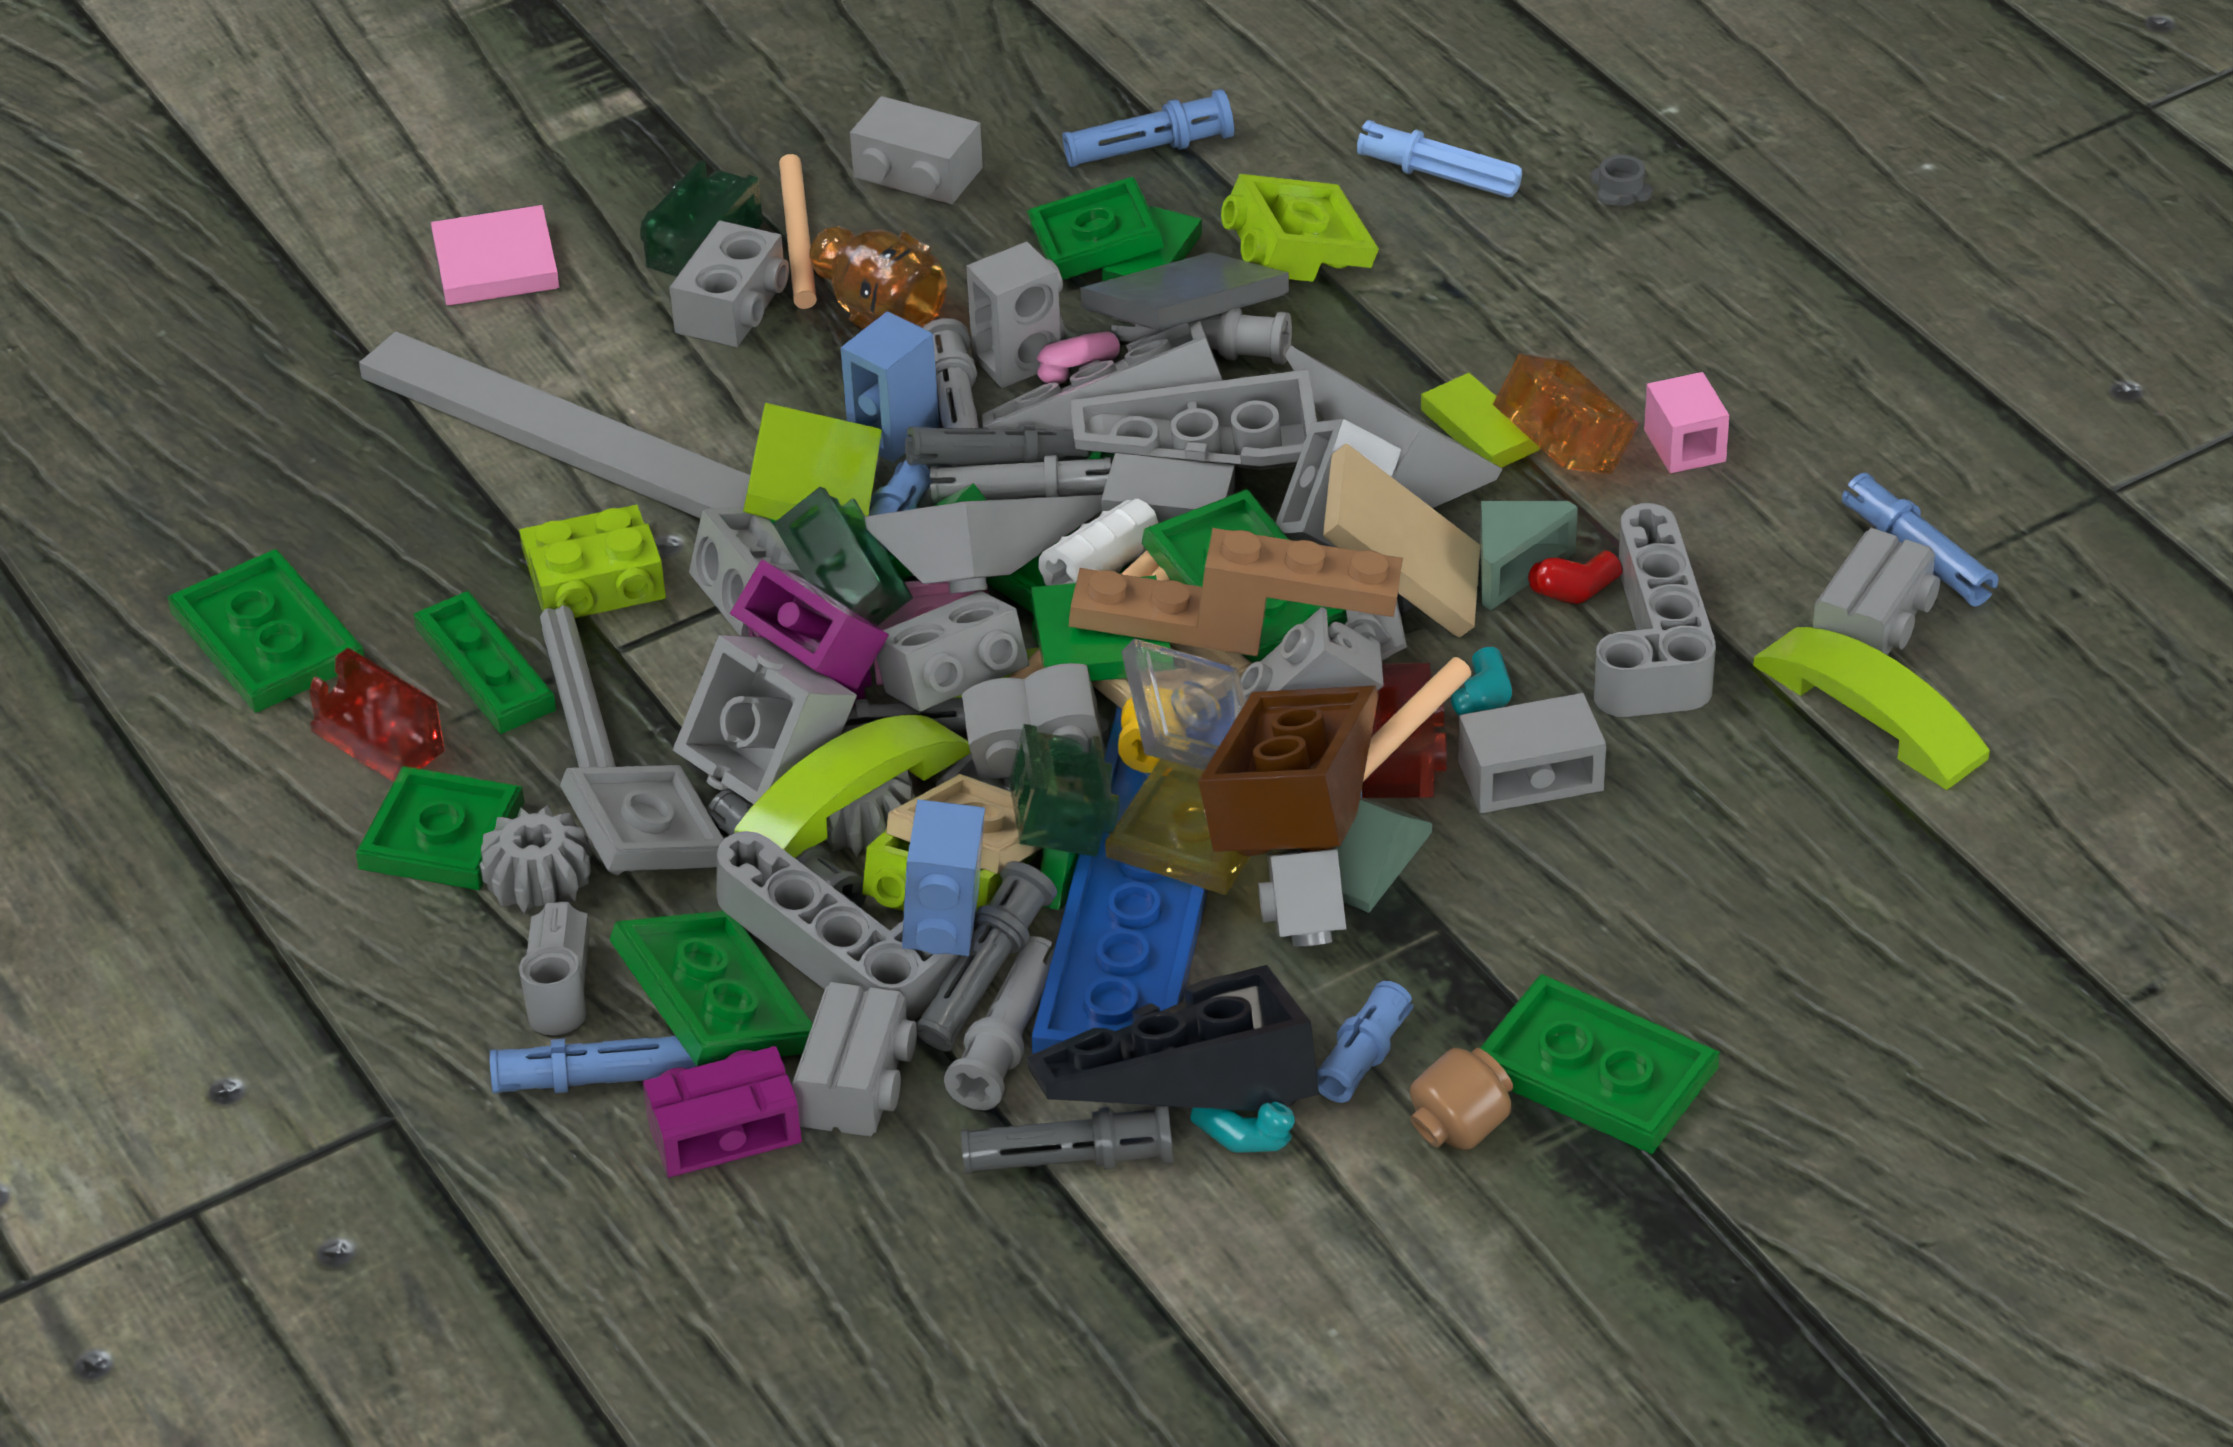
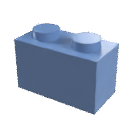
(891, 381)
(942, 877)

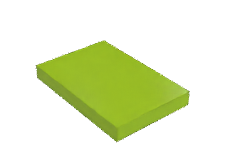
(807, 452)

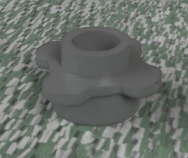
(1621, 181)

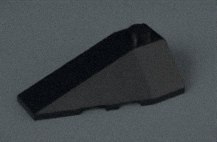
(1224, 1047)

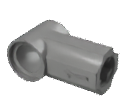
(556, 969)

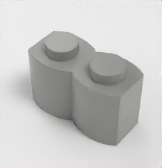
(1052, 699)

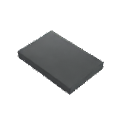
(1184, 291)

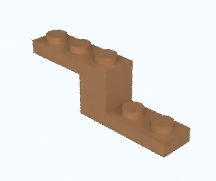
(1233, 599)

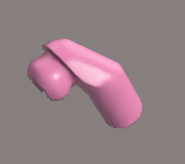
(1073, 352)

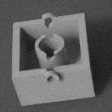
(758, 715)

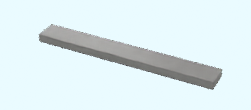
(554, 426)

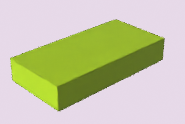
(1467, 415)

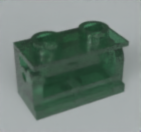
(692, 210)
(842, 556)
(1061, 793)

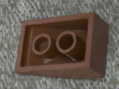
(1290, 770)

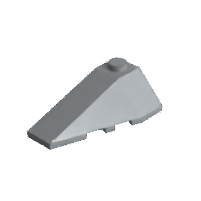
(1153, 362)
(1429, 462)

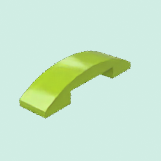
(1929, 729)
(846, 769)

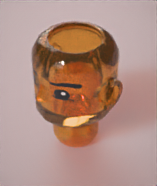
(880, 274)

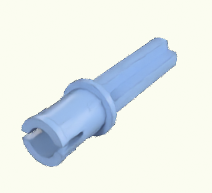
(1438, 159)

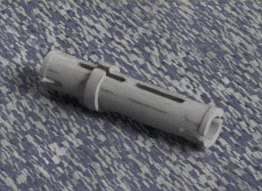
(1024, 480)

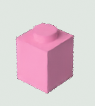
(1686, 422)

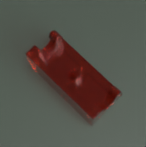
(376, 716)

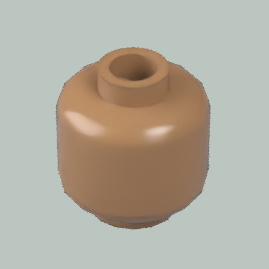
(1460, 1098)

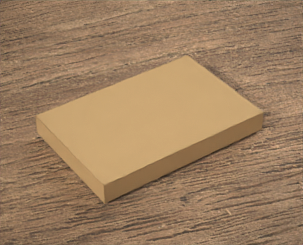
(1380, 515)

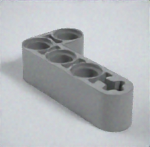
(1672, 651)
(819, 926)

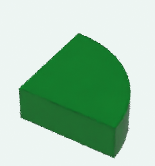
(1060, 869)

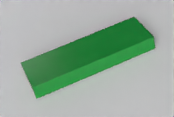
(484, 662)

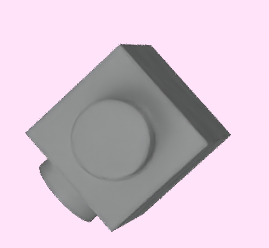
(1303, 895)

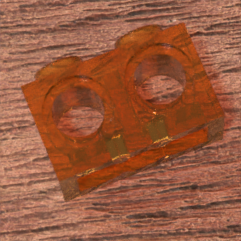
(1565, 414)

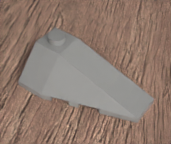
(1231, 421)
(978, 538)

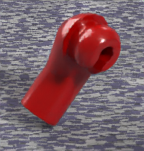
(1574, 581)

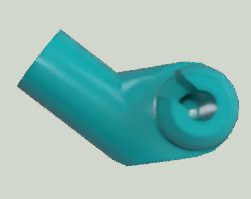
(1489, 686)
(1247, 1134)

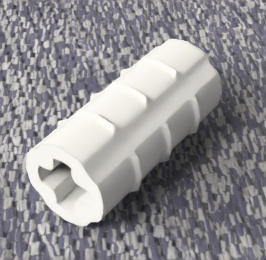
(1100, 545)

